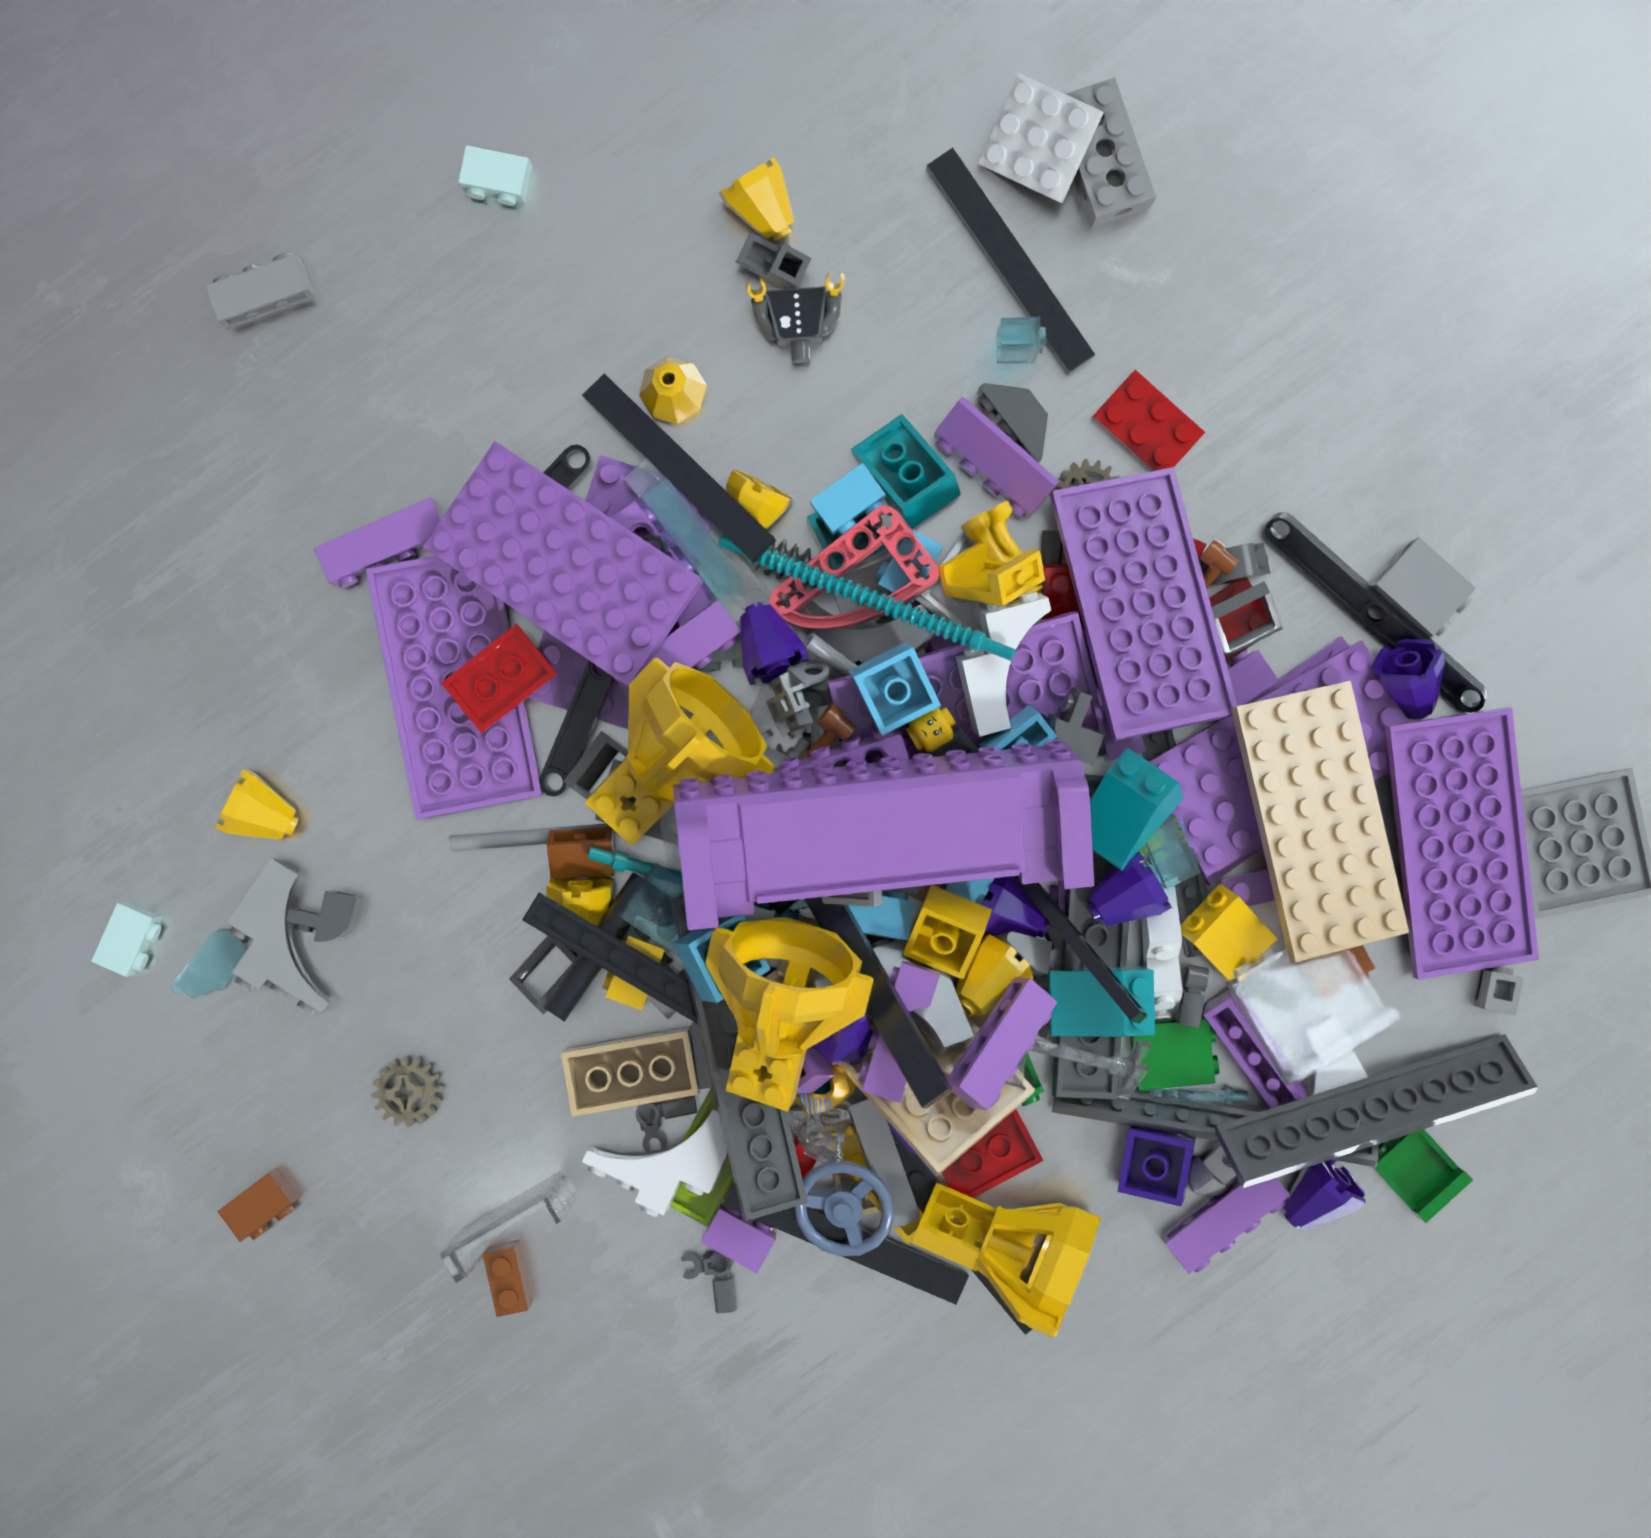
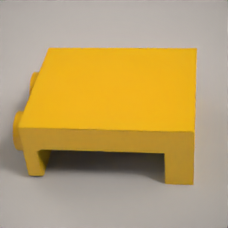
(988, 581)
(1226, 932)

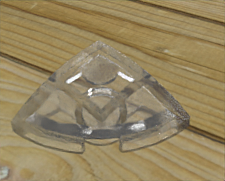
(820, 1133)

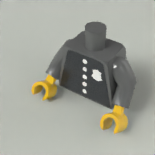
(797, 315)

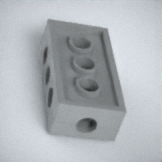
(1124, 163)

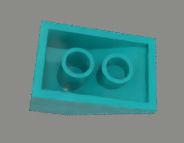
(907, 470)
(1130, 807)
(1088, 1009)

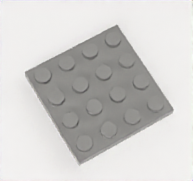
(1586, 843)

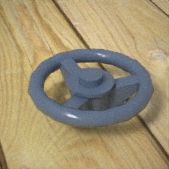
(845, 1208)

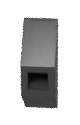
(1018, 415)

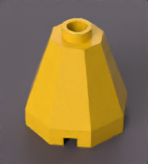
(761, 200)
(675, 401)
(758, 499)
(256, 810)
(583, 897)
(989, 976)

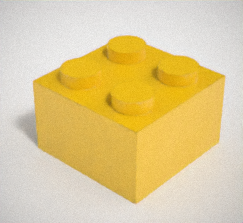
(947, 932)

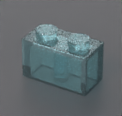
(1019, 340)
(1170, 853)

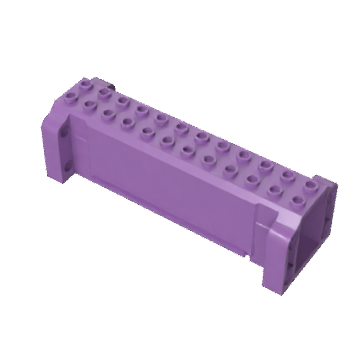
(882, 827)

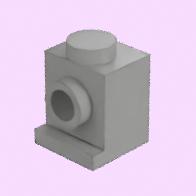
(1507, 999)

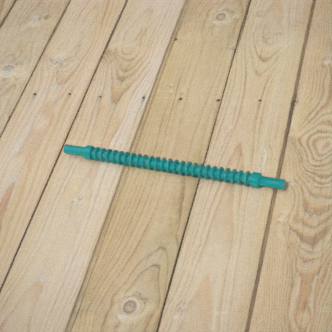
(976, 640)

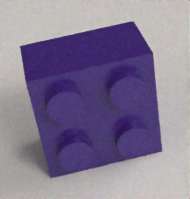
(1156, 1165)

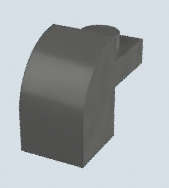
(776, 265)
(1251, 563)
(1069, 727)
(335, 919)

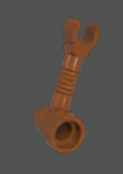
(1218, 561)
(834, 725)

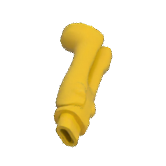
(992, 529)

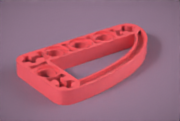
(852, 557)

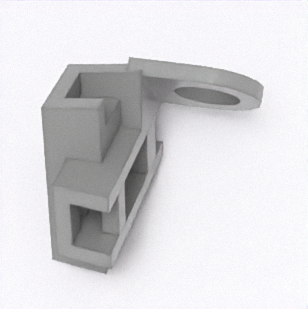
(789, 694)

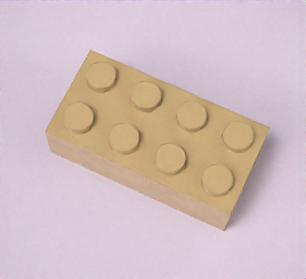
(630, 1071)

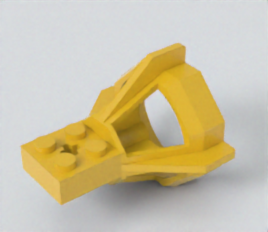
(672, 747)
(783, 1019)
(1001, 1244)

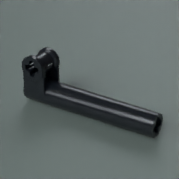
(582, 970)

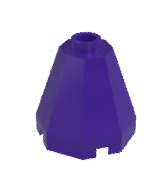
(768, 644)
(1411, 675)
(1128, 894)
(1012, 910)
(848, 1043)
(1322, 1195)

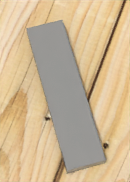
(883, 1159)

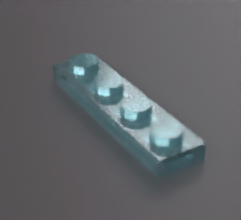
(692, 539)

